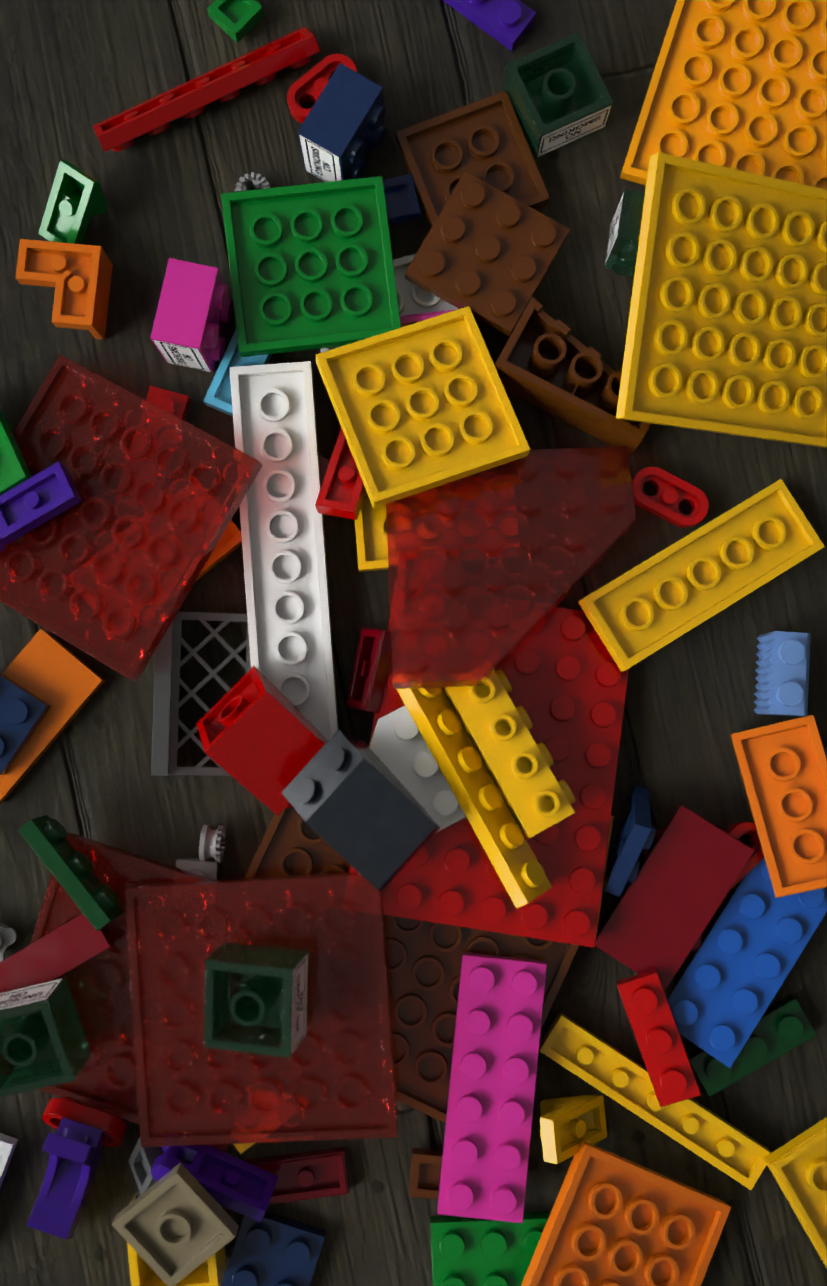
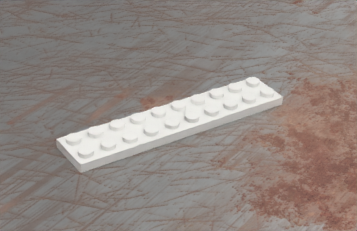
(285, 537)

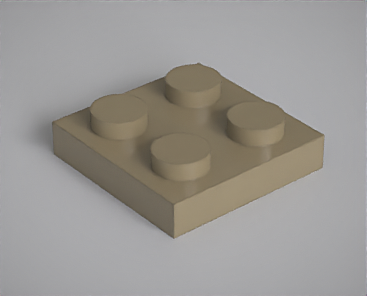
(175, 1225)

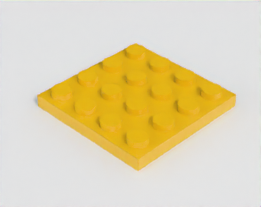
(421, 406)

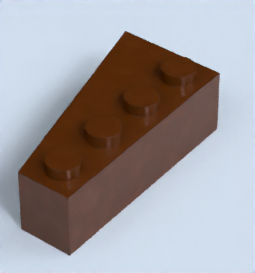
(565, 379)

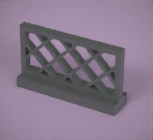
(167, 691)

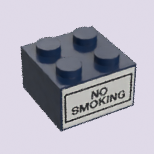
(343, 127)

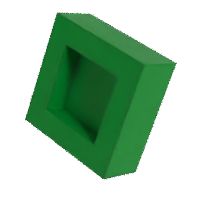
(236, 16)

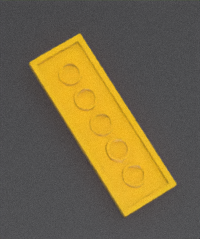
(700, 575)

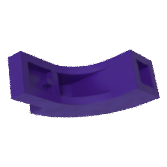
(68, 1178)

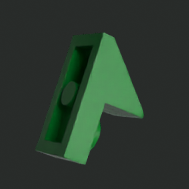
(71, 205)

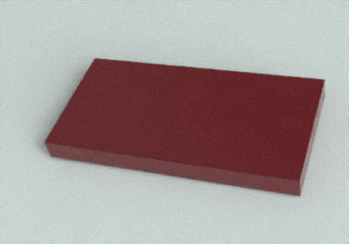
(673, 895)

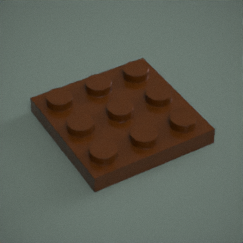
(474, 139)
(487, 253)

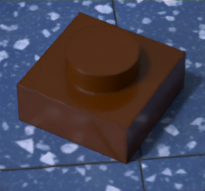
(425, 1173)

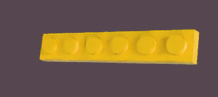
(476, 793)
(631, 1087)

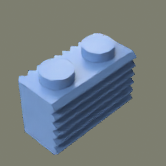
(783, 673)

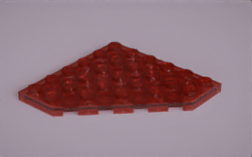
(495, 556)

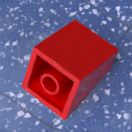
(259, 738)

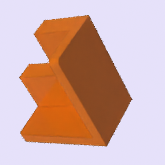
(79, 278)

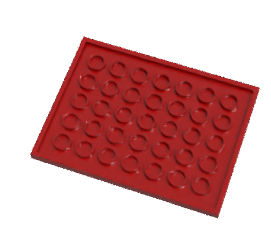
(577, 712)

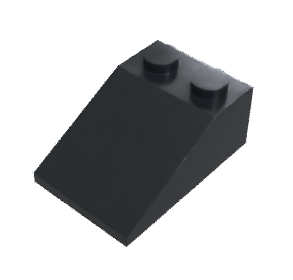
(360, 809)

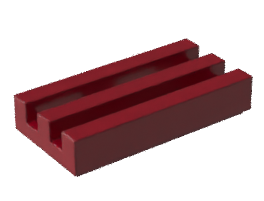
(370, 670)

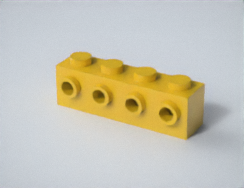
(511, 755)

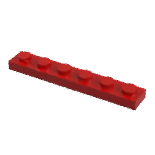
(192, 96)

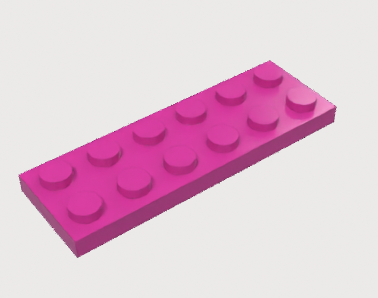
(492, 1087)

